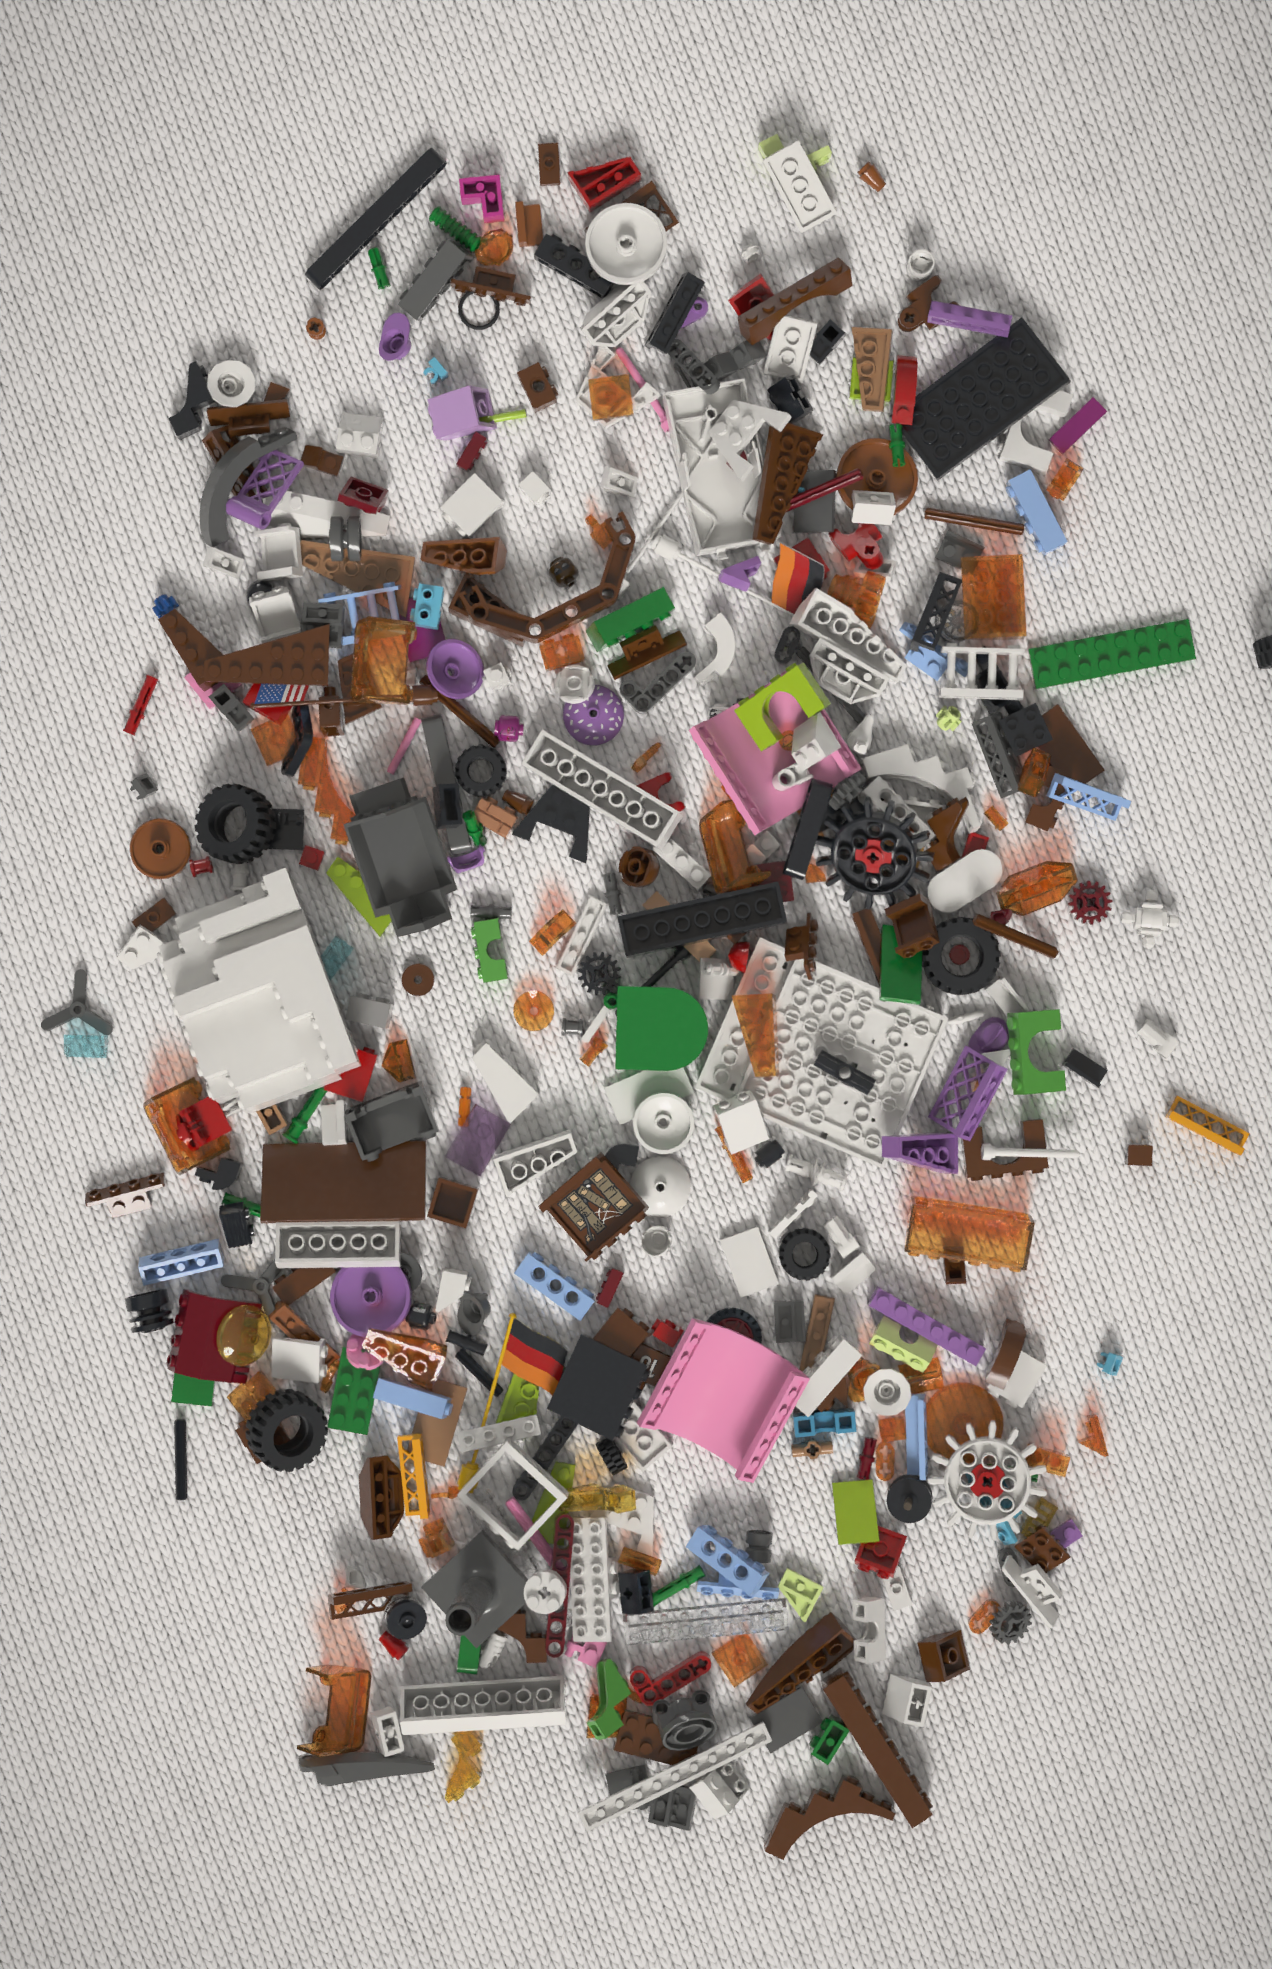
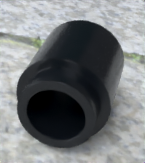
(769, 1154)

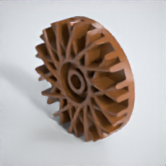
(145, 844)

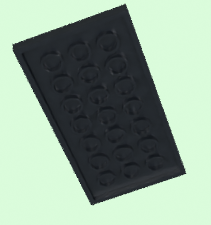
(982, 398)

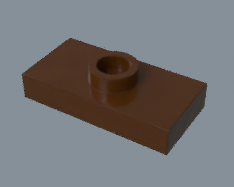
(549, 164)
(155, 915)

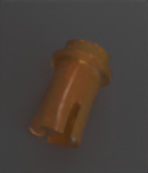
(996, 818)

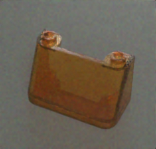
(381, 661)
(162, 1115)

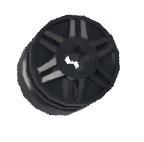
(149, 1311)

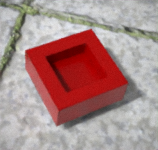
(312, 857)

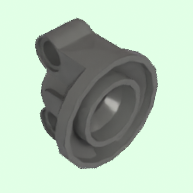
(685, 1721)

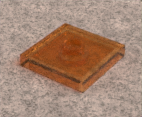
(611, 397)
(274, 739)
(739, 1659)

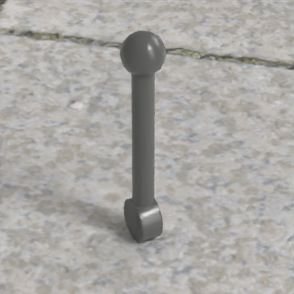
(677, 367)

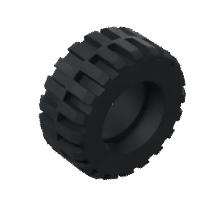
(212, 821)
(980, 976)
(302, 1446)

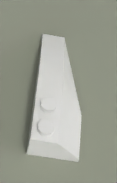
(314, 514)
(837, 624)

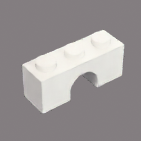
(683, 864)
(872, 1644)

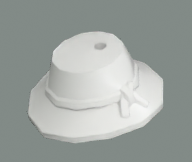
(234, 376)
(894, 1399)

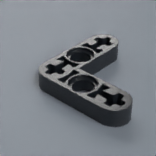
(302, 742)

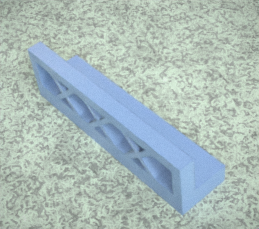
(1092, 792)
(917, 1436)

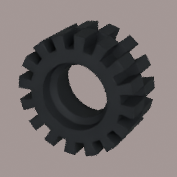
(611, 1456)

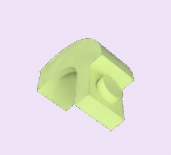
(774, 144)

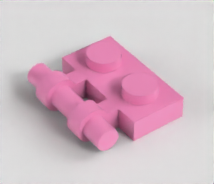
(589, 1652)

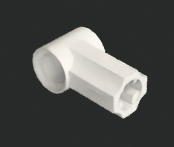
(1162, 1042)
(842, 1239)

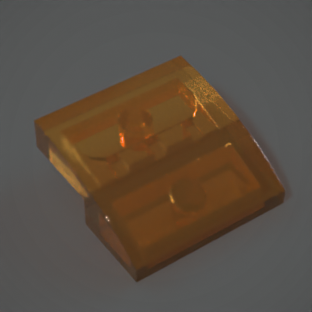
(248, 1395)

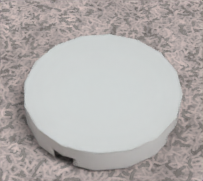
(574, 684)

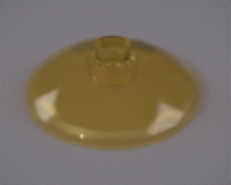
(236, 1332)

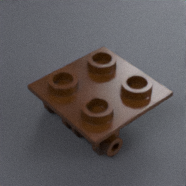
(1043, 1549)

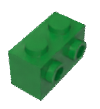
(829, 1739)

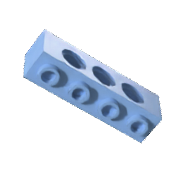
(181, 1262)
(577, 1308)
(700, 1546)

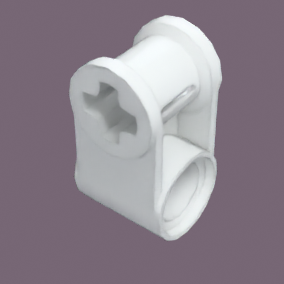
(793, 775)

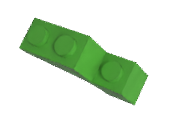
(611, 1691)

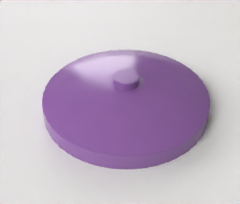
(370, 1298)

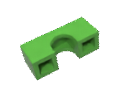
(485, 933)

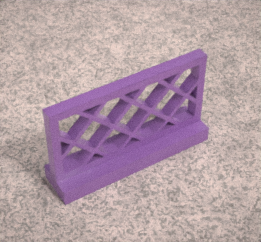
(978, 1100)

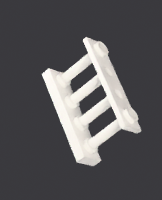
(991, 691)

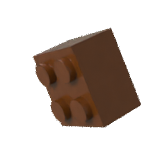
(453, 1202)

